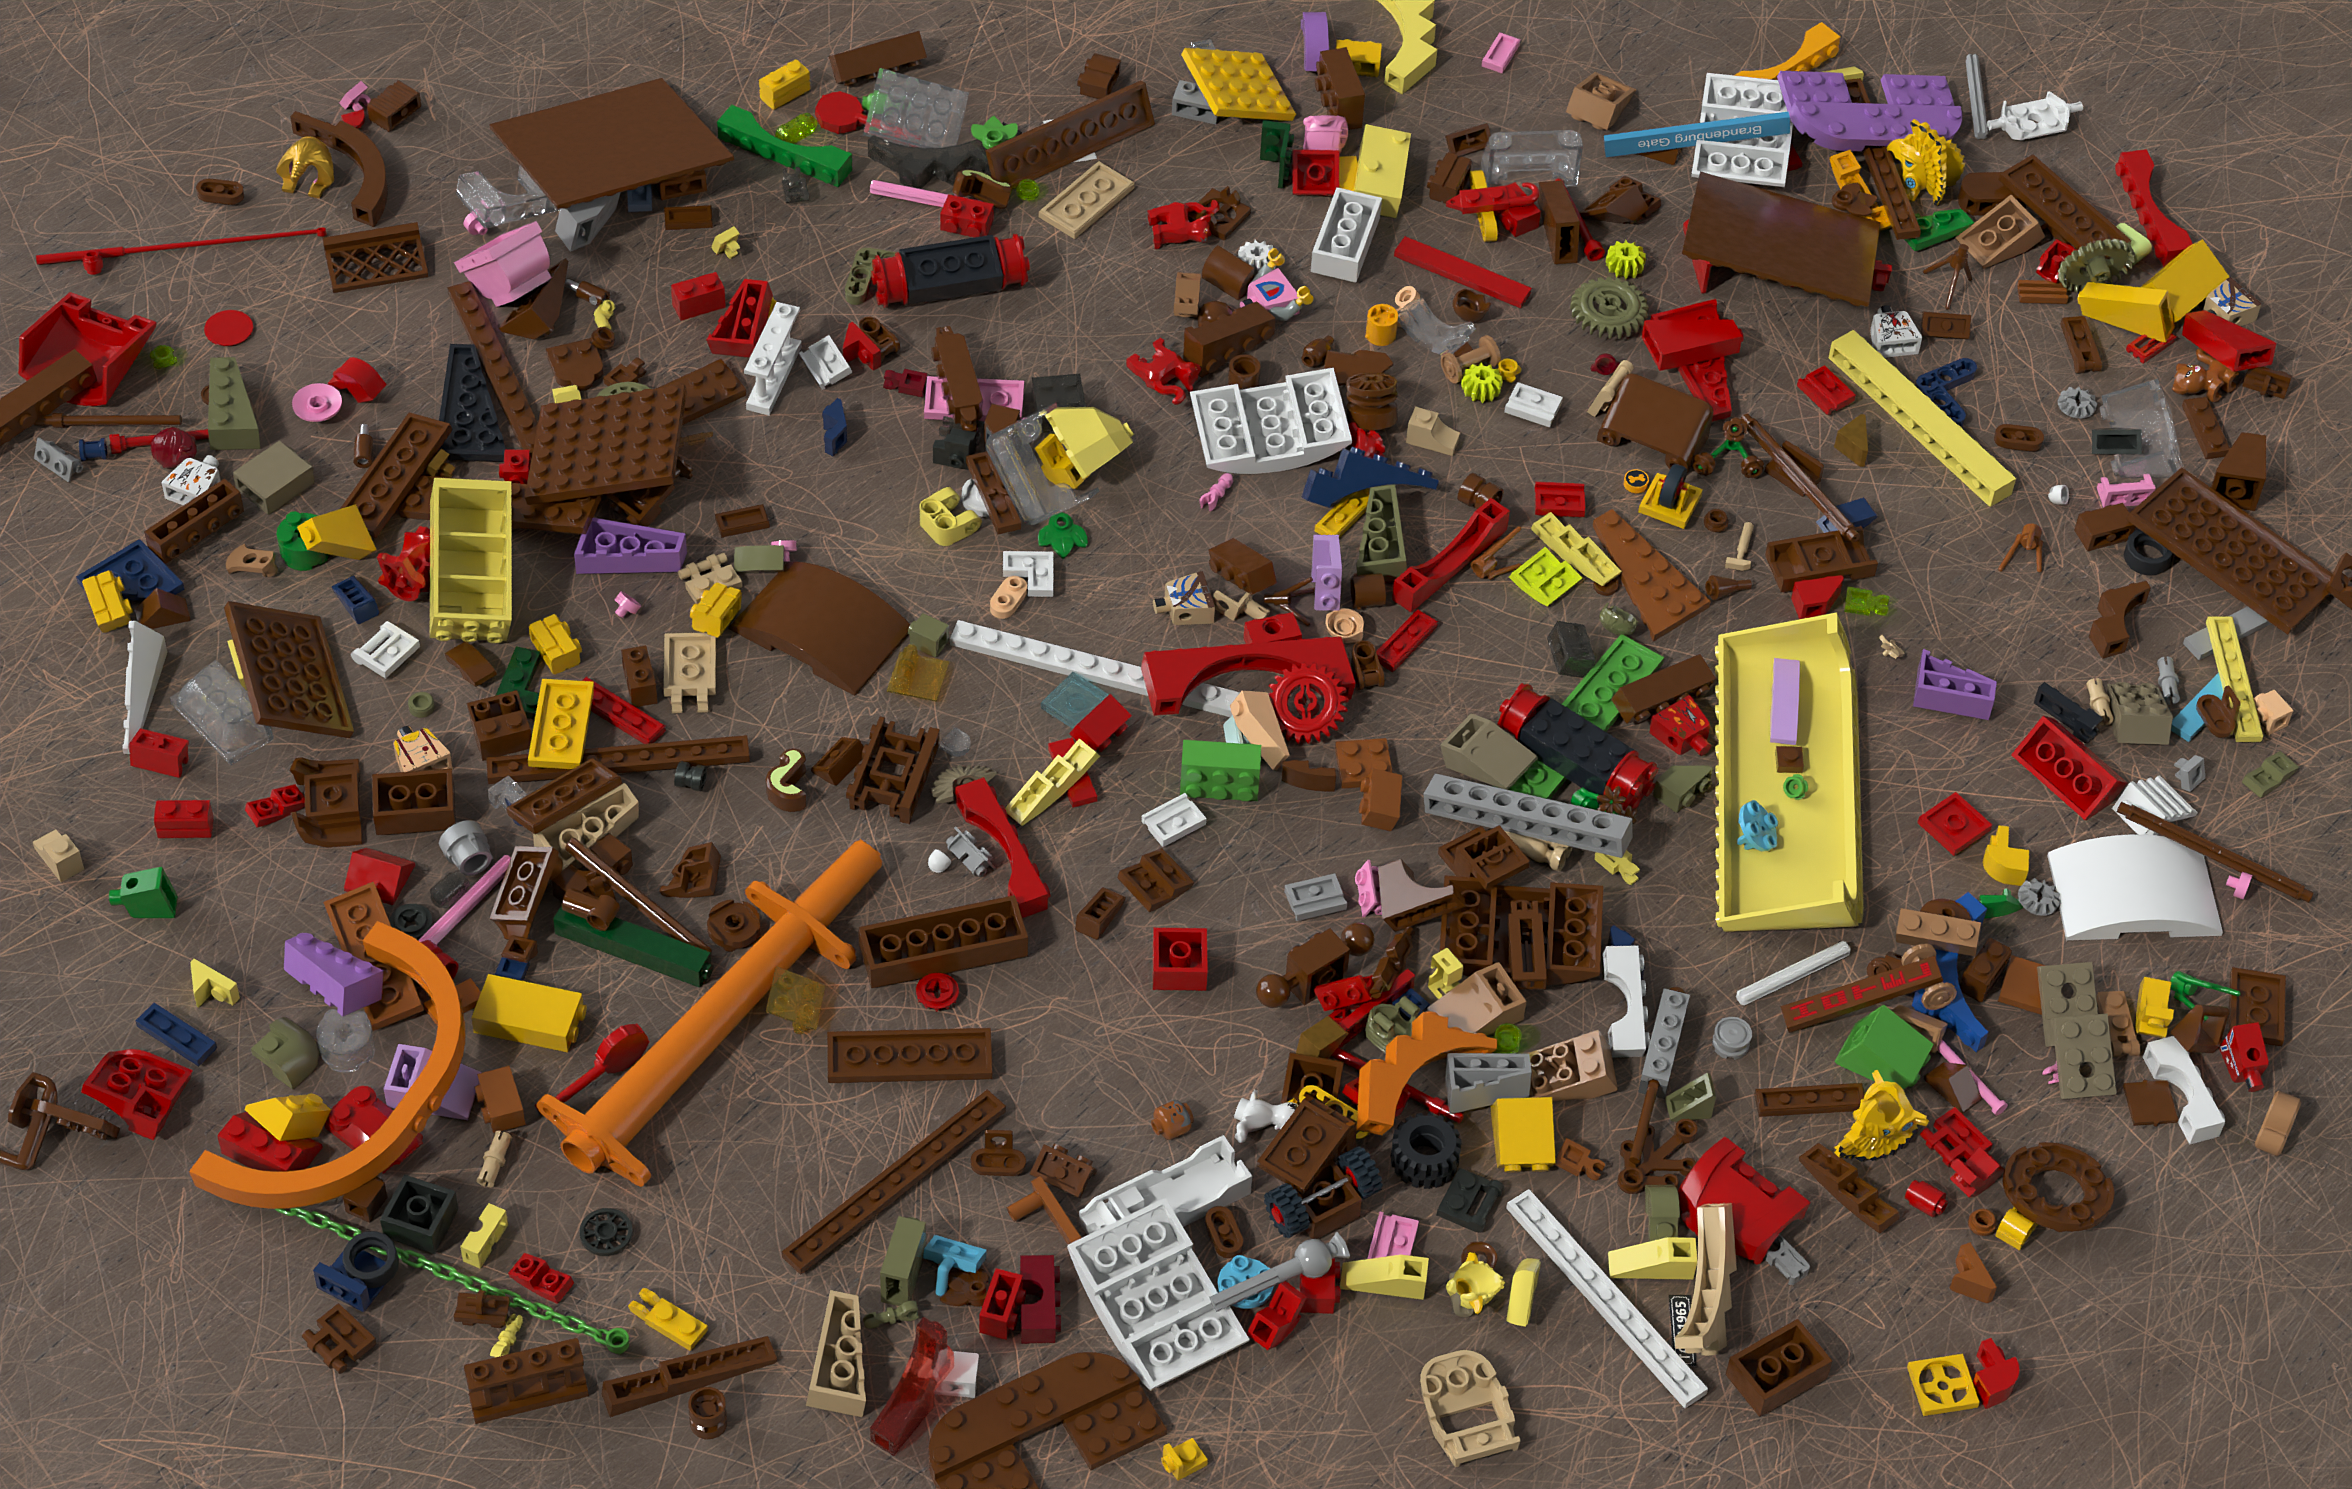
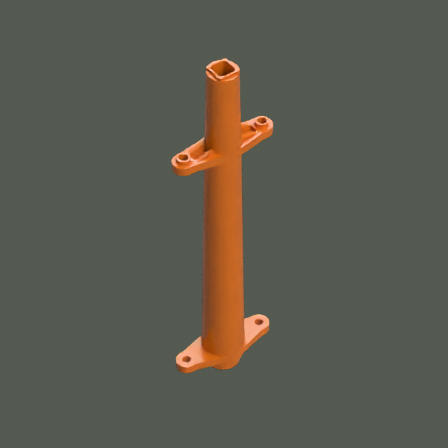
(641, 1092)

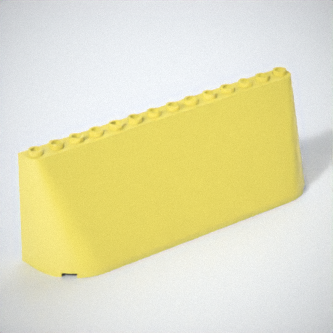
(1817, 863)

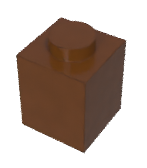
(366, 1199)

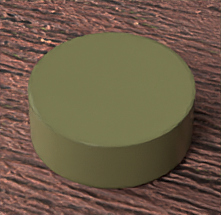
(421, 704)

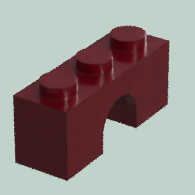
(1039, 1319)

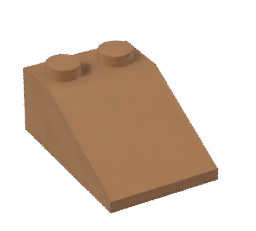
(1599, 101)
(2001, 233)

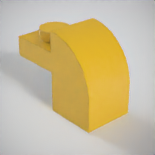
(1056, 463)
(2005, 863)

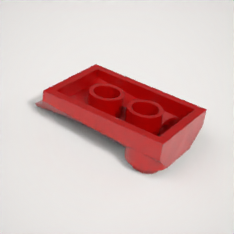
(359, 1117)

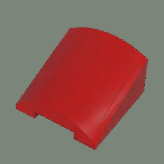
(99, 337)

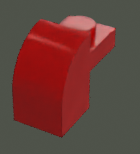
(359, 379)
(1976, 1173)
(1279, 1318)
(1998, 1377)

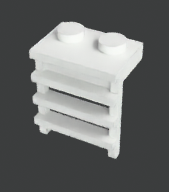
(2156, 798)

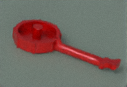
(839, 112)
(614, 1055)

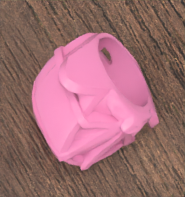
(1325, 132)

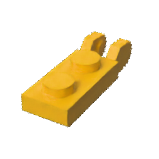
(669, 1320)

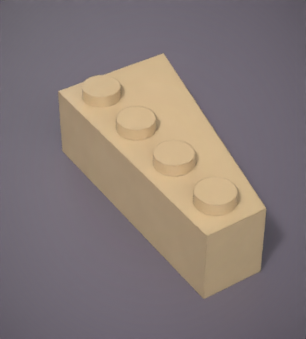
(589, 824)
(838, 1366)

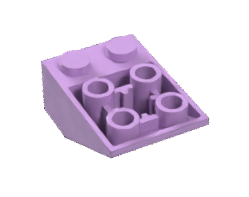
(406, 1068)

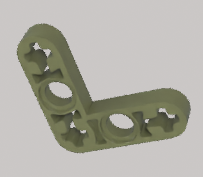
(862, 266)

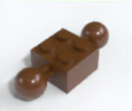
(1314, 964)

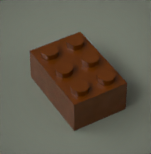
(1340, 86)
(413, 801)
(1778, 1367)

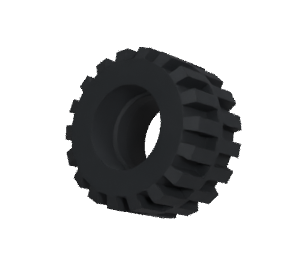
(1429, 1132)

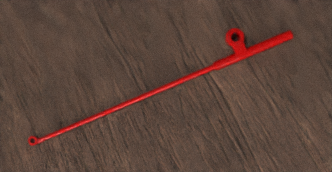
(93, 258)

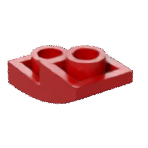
(277, 806)
(539, 1278)

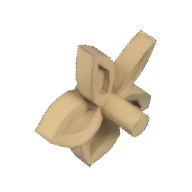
(1891, 648)

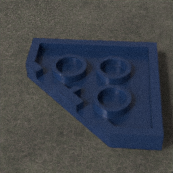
(139, 571)

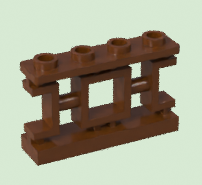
(913, 774)
(526, 1380)

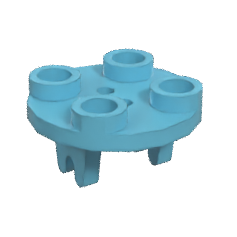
(1757, 827)
(1237, 1272)

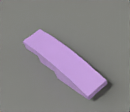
(1784, 701)

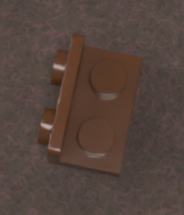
(1808, 464)
(1062, 1170)

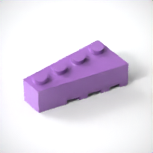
(628, 549)
(333, 973)

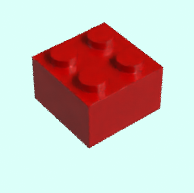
(1179, 959)

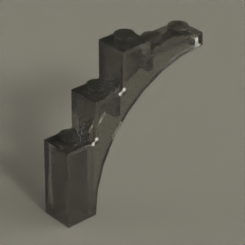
(920, 165)

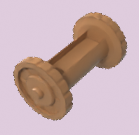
(1453, 366)
(1937, 995)

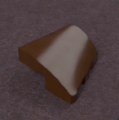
(695, 873)

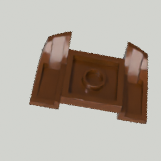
(330, 802)

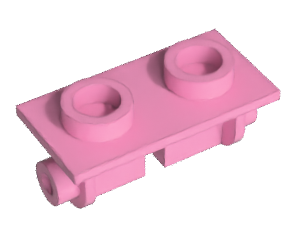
(1368, 882)

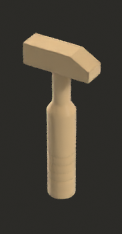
(1739, 563)

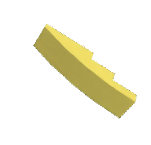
(1578, 552)
(1052, 783)

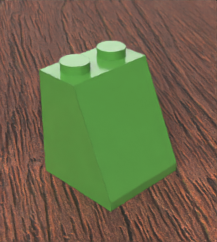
(1887, 1045)

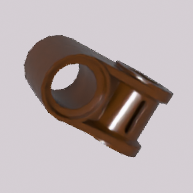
(880, 336)
(1366, 665)

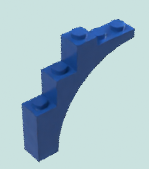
(1957, 1013)

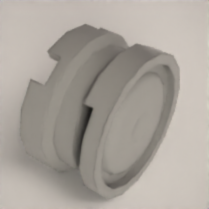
(1732, 1037)

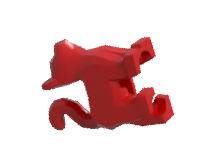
(1178, 226)
(1162, 369)

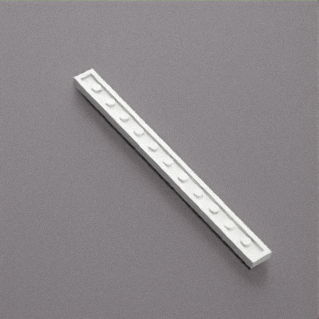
(1086, 665)

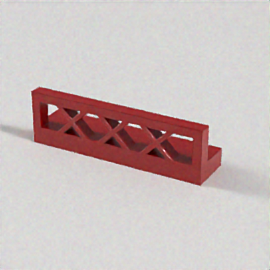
(1358, 1019)

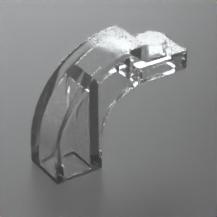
(1431, 332)

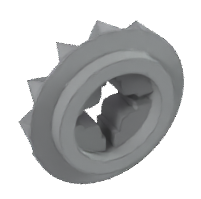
(2069, 406)
(2028, 897)

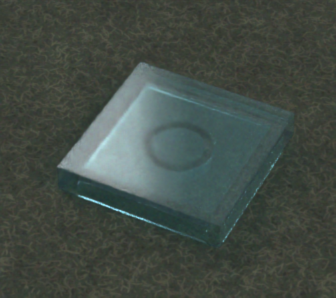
(1073, 700)

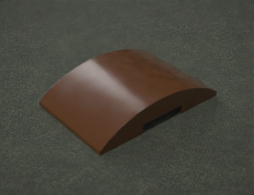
(824, 623)
(1569, 918)

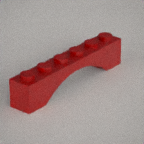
(2166, 237)
(1423, 580)
(980, 808)

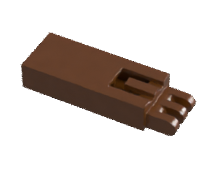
(1526, 959)

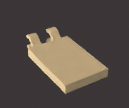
(689, 668)

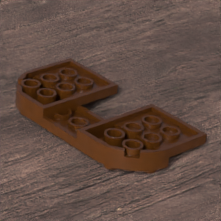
(1086, 1391)

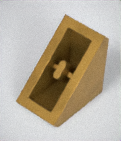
(1852, 440)
(1321, 1038)

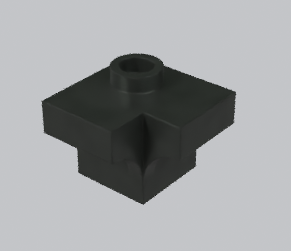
(954, 448)

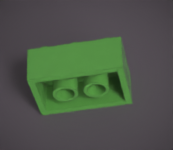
(1220, 770)

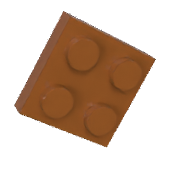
(1358, 758)

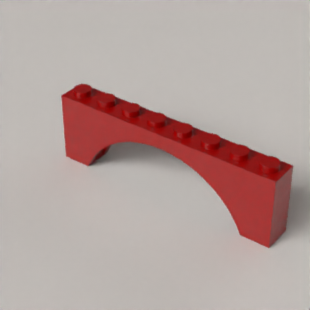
(1176, 673)

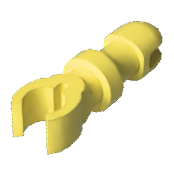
(507, 1337)

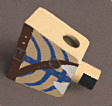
(2232, 303)
(1187, 600)

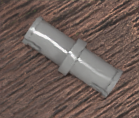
(2168, 680)

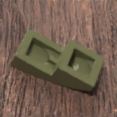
(759, 558)
(2270, 775)

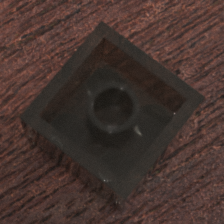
(1062, 389)

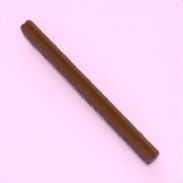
(633, 894)

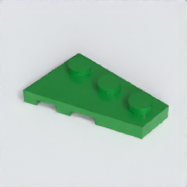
(1939, 227)

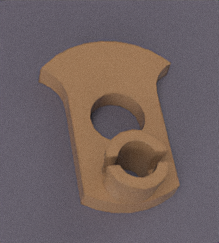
(262, 564)

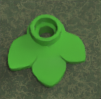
(994, 132)

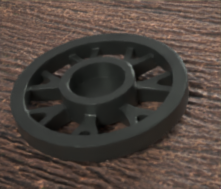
(605, 1232)

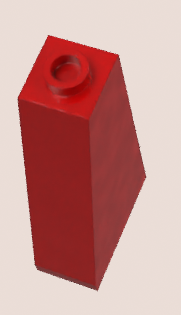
(1690, 341)
(2228, 342)

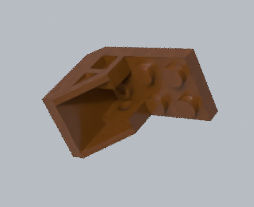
(1307, 1143)

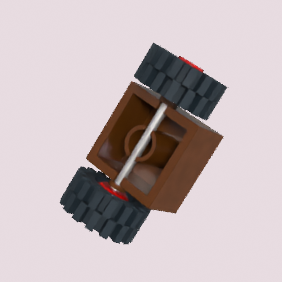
(1330, 1199)

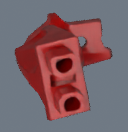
(400, 572)

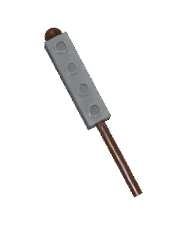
(1659, 1060)

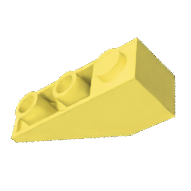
(1655, 1260)
(1387, 1276)

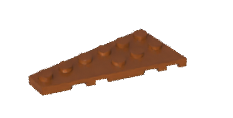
(1652, 582)

